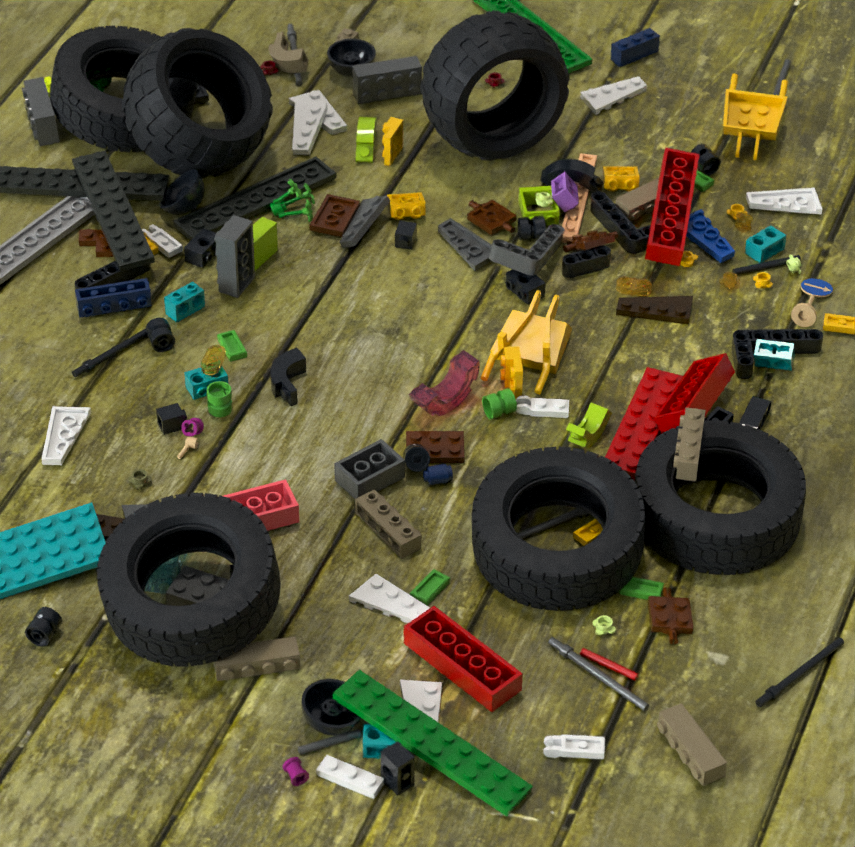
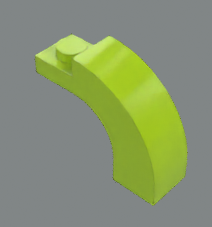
(365, 139)
(591, 426)

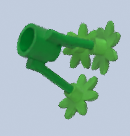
(279, 207)

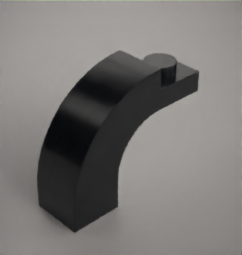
(576, 169)
(282, 370)

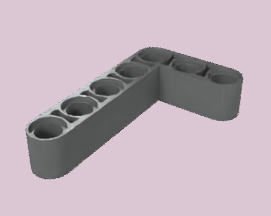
(526, 260)

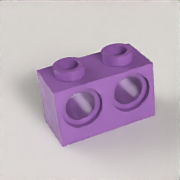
(564, 192)

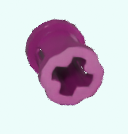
(197, 428)
(295, 770)

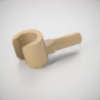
(189, 443)

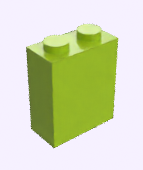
(264, 240)

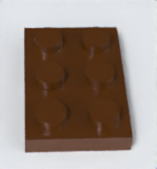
(334, 215)
(441, 445)

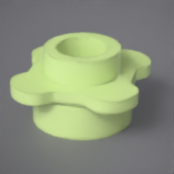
(544, 199)
(794, 264)
(604, 625)

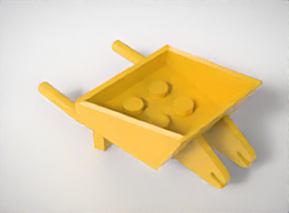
(753, 114)
(538, 338)

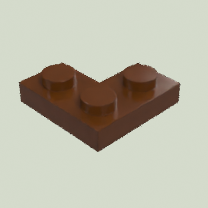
(96, 238)

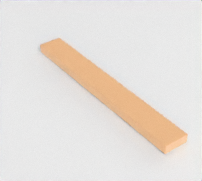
(574, 217)

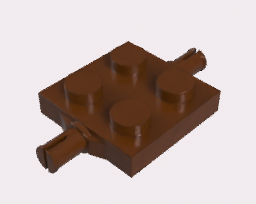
(491, 217)
(589, 241)
(670, 615)

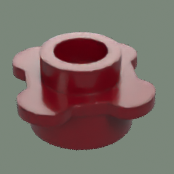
(269, 67)
(494, 79)

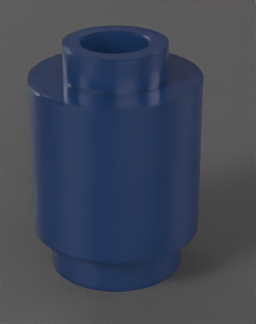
(438, 474)

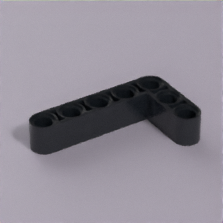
(613, 219)
(110, 274)
(744, 342)

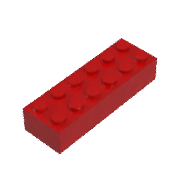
(696, 389)
(463, 658)

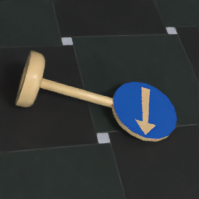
(804, 313)

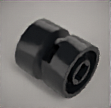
(708, 161)
(531, 227)
(160, 334)
(416, 457)
(43, 626)

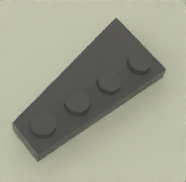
(363, 219)
(466, 243)

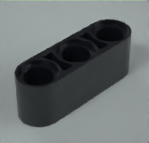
(586, 261)
(756, 412)

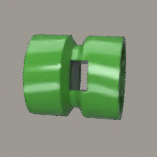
(219, 399)
(497, 404)

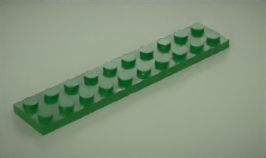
(572, 55)
(433, 742)

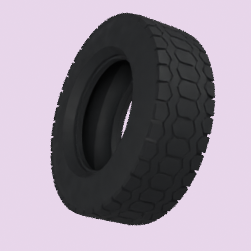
(86, 109)
(714, 539)
(553, 576)
(201, 629)

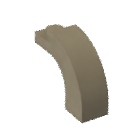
(287, 60)

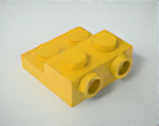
(392, 139)
(620, 178)
(407, 205)
(512, 370)

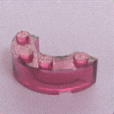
(451, 389)

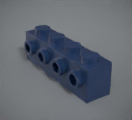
(113, 297)

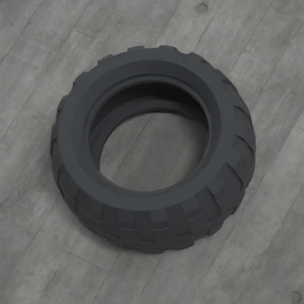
(223, 71)
(523, 114)

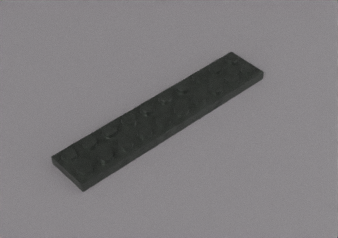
(67, 183)
(254, 198)
(113, 211)

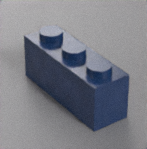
(635, 47)

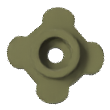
(139, 478)

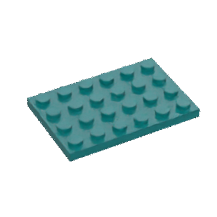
(49, 549)

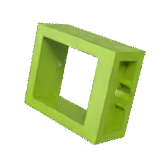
(527, 197)

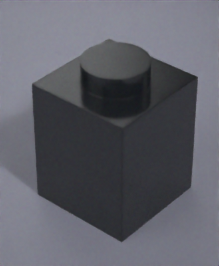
(405, 235)
(170, 418)

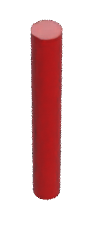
(609, 664)

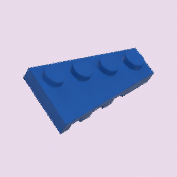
(708, 237)

